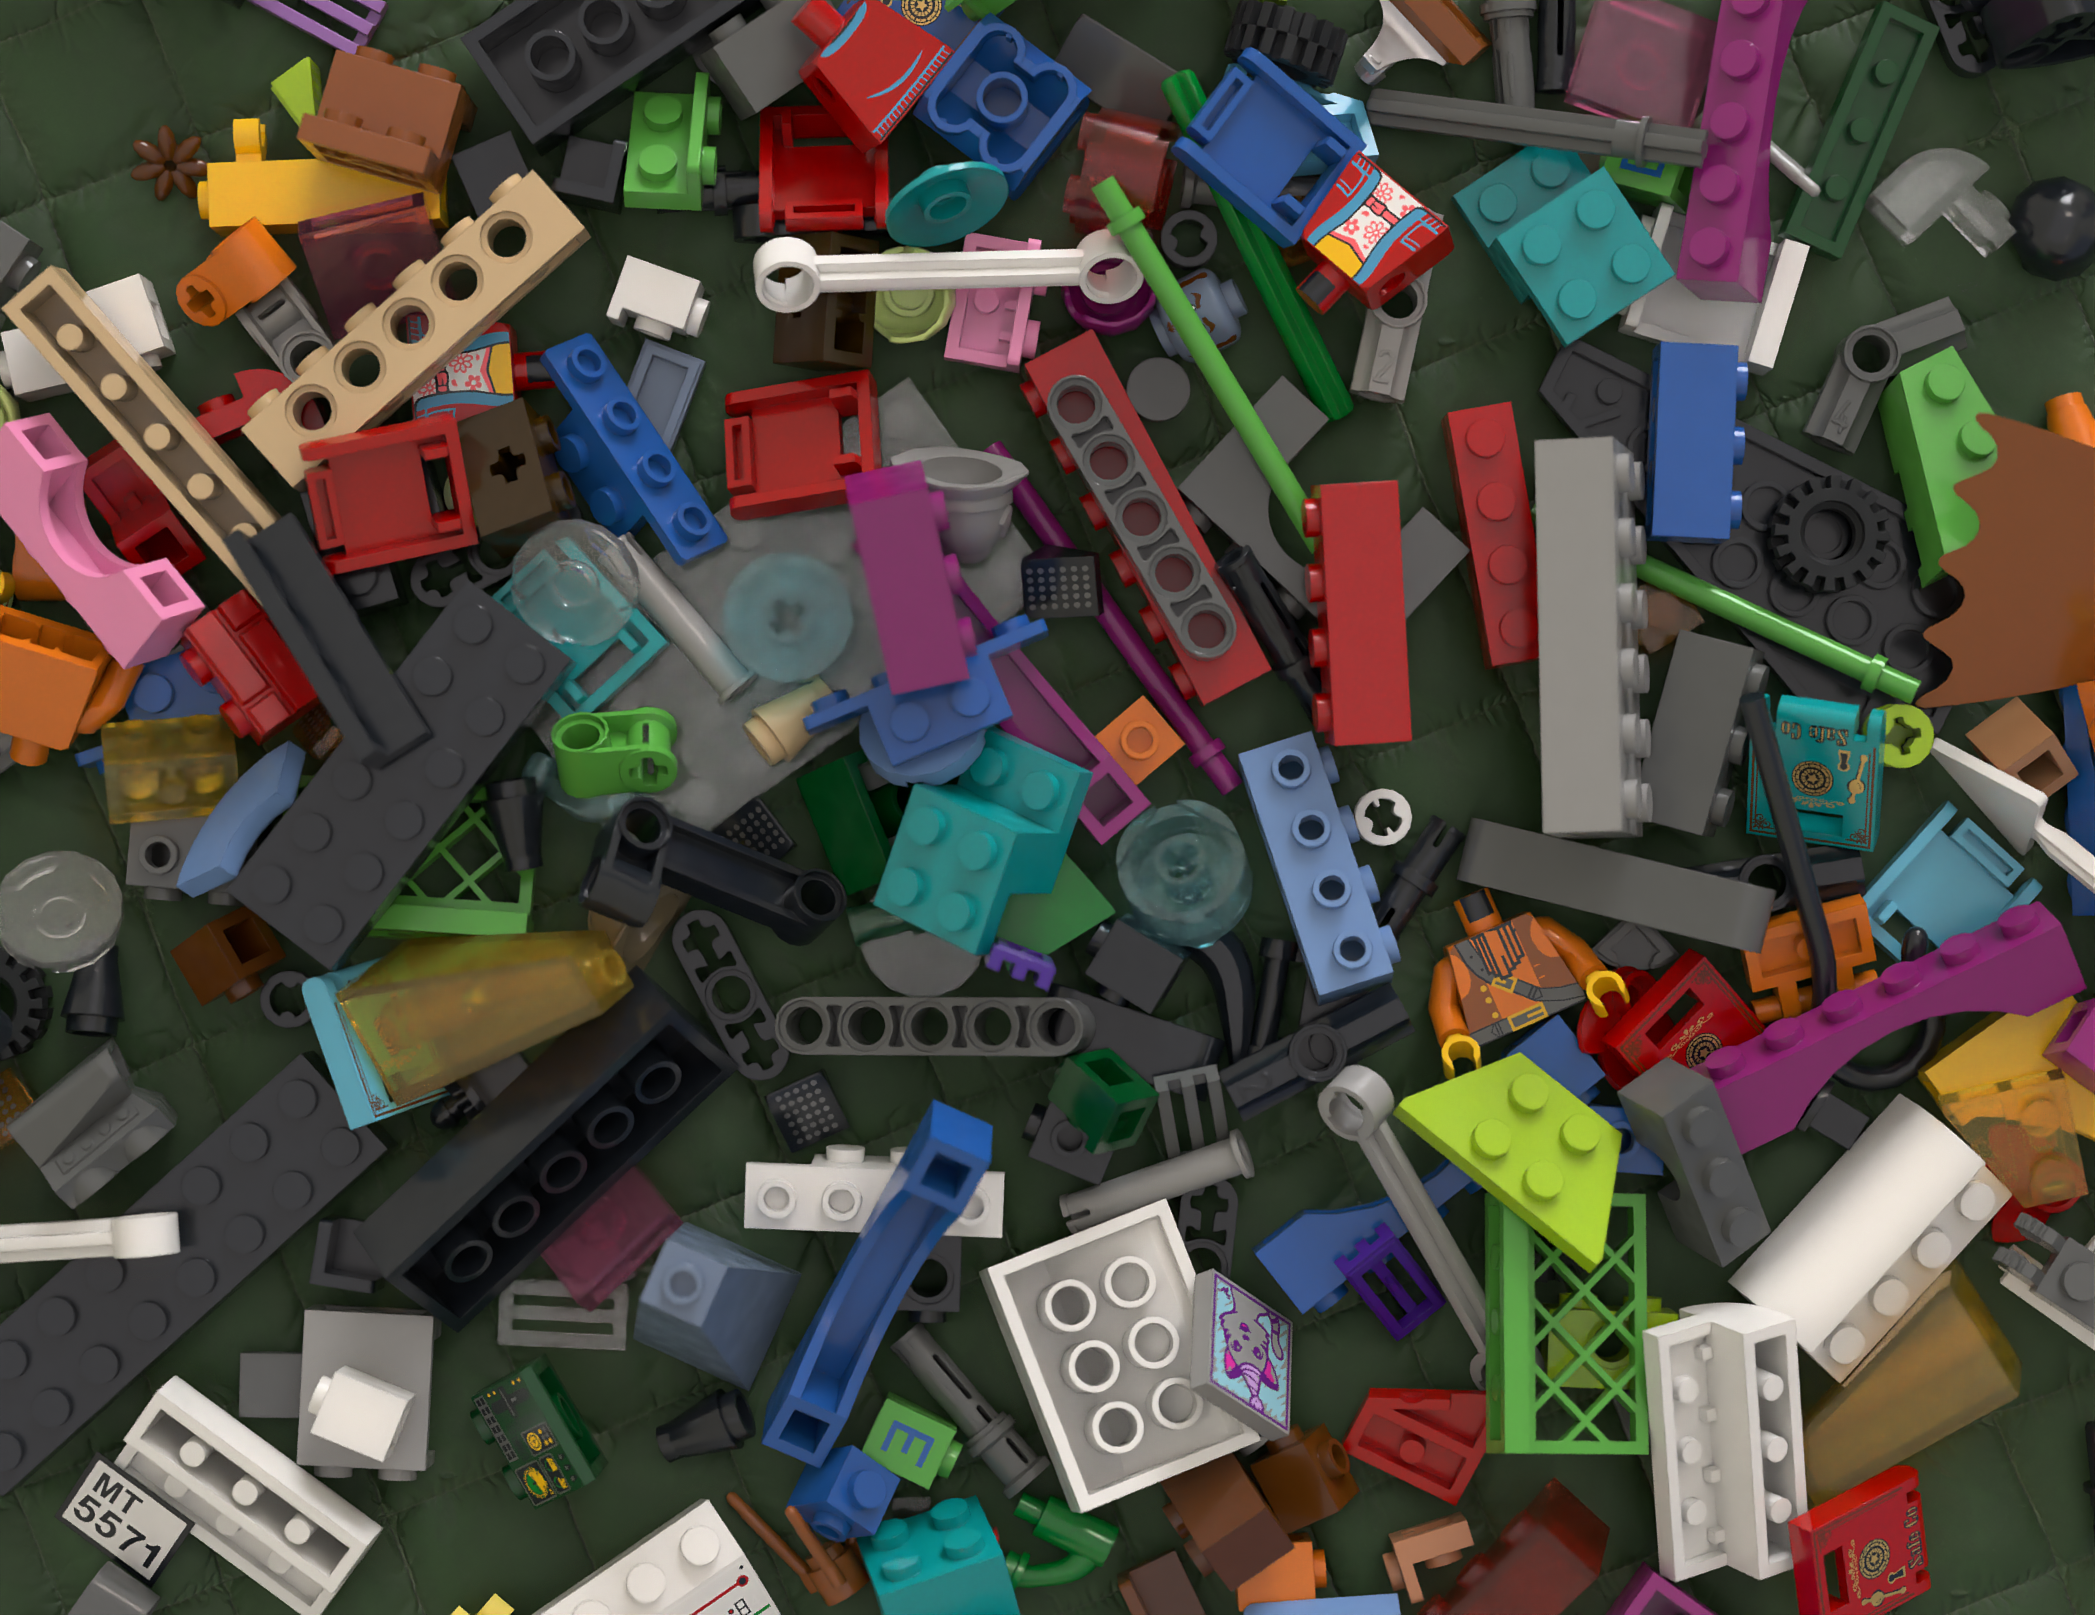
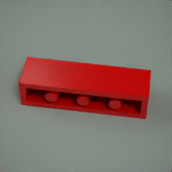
(1497, 531)
(1359, 613)

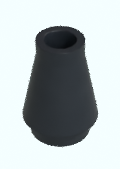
(516, 820)
(95, 999)
(708, 1427)

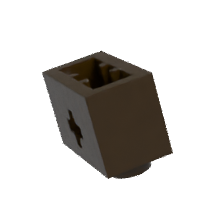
(837, 326)
(513, 474)

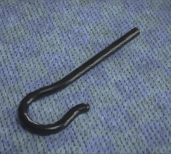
(1812, 913)

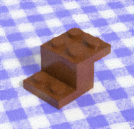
(389, 119)

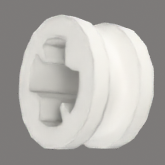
(1399, 809)

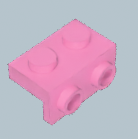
(993, 323)

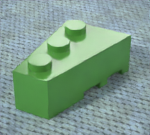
(1932, 447)

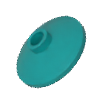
(946, 204)

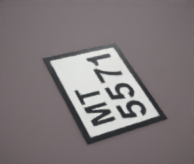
(124, 1519)

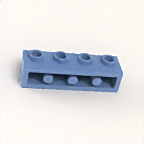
(1316, 867)

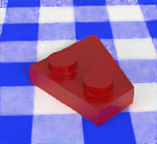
(1421, 1436)

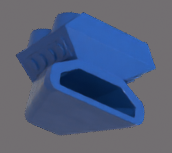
(1004, 102)

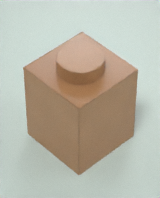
(2023, 748)

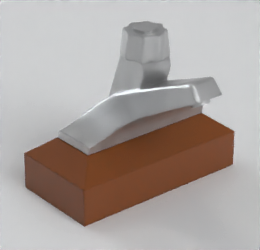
(1421, 30)

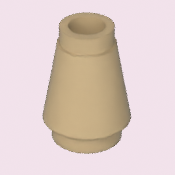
(778, 725)

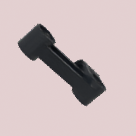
(628, 875)

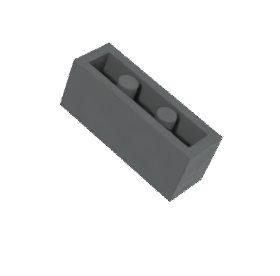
(1701, 732)

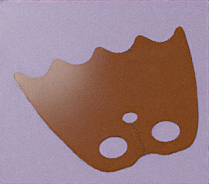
(2024, 573)

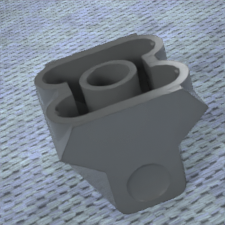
(91, 1124)

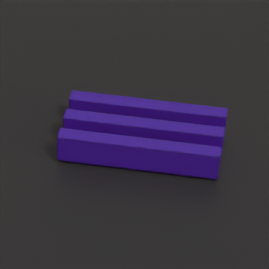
(1021, 960)
(1371, 1257)

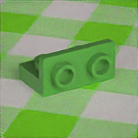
(670, 148)

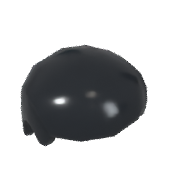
(2054, 228)

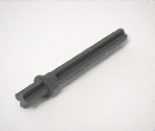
(1539, 128)

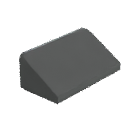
(1115, 70)

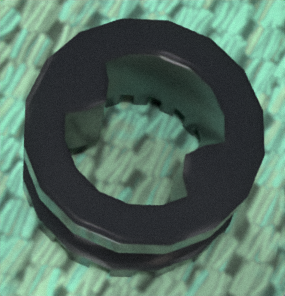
(1169, 243)
(289, 1018)

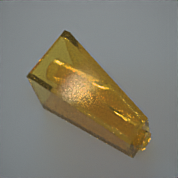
(471, 1000)
(1915, 1386)

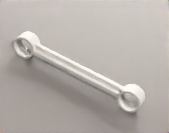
(942, 271)
(91, 1238)

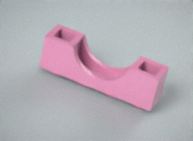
(127, 605)

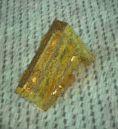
(2023, 1135)

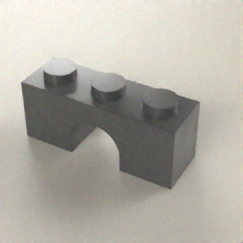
(1686, 1126)

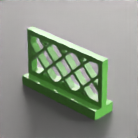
(451, 916)
(1513, 1338)

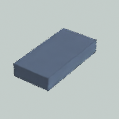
(665, 387)

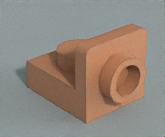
(1433, 1542)

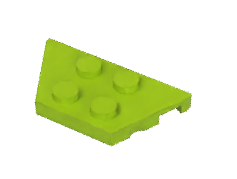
(1527, 1148)

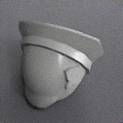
(975, 493)

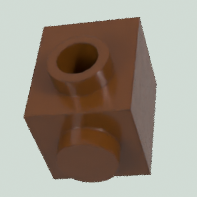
(228, 956)
(1305, 1476)

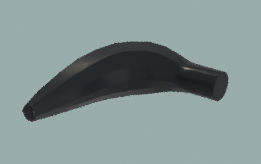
(1234, 990)

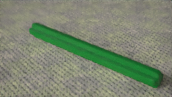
(1270, 275)

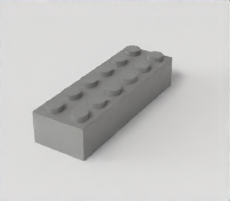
(1591, 639)

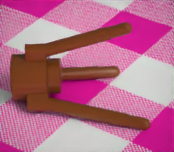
(831, 1568)

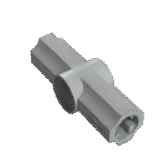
(1389, 347)

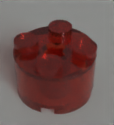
(1135, 154)

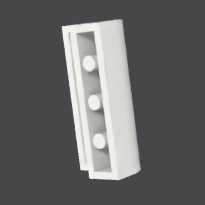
(1872, 1235)
(1725, 1439)
(247, 1498)

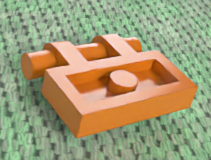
(1786, 958)

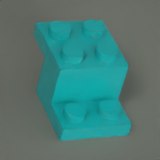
(1563, 238)
(982, 841)
(939, 1563)

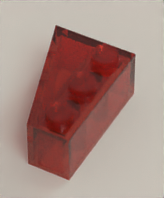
(1534, 1565)

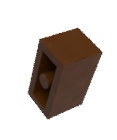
(1227, 1520)

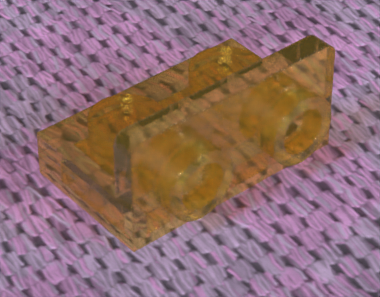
(167, 767)

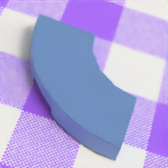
(240, 819)

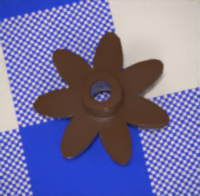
(170, 164)

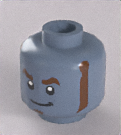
(1216, 306)

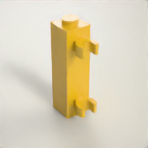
(291, 190)

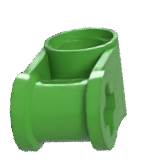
(609, 755)

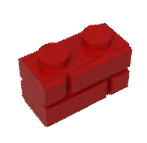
(248, 667)

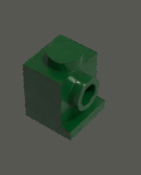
(1103, 1099)

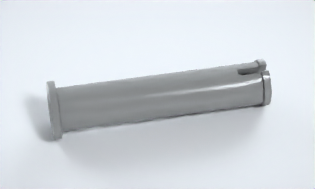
(688, 628)
(1157, 1182)

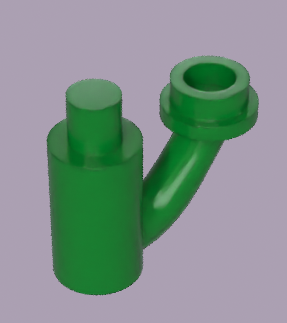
(1080, 1534)

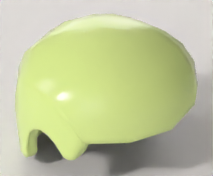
(912, 314)

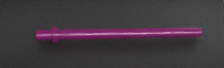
(1205, 750)

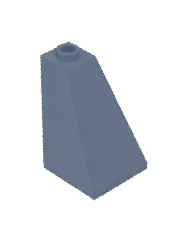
(714, 1304)

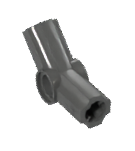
(1852, 394)

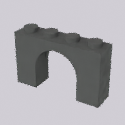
(1234, 496)

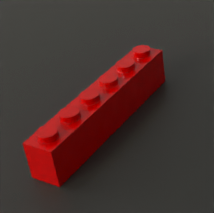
(1193, 678)

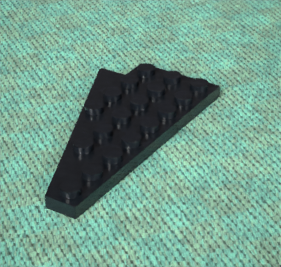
(1882, 616)

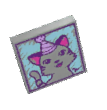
(1241, 1355)

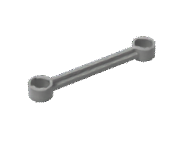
(1408, 1196)

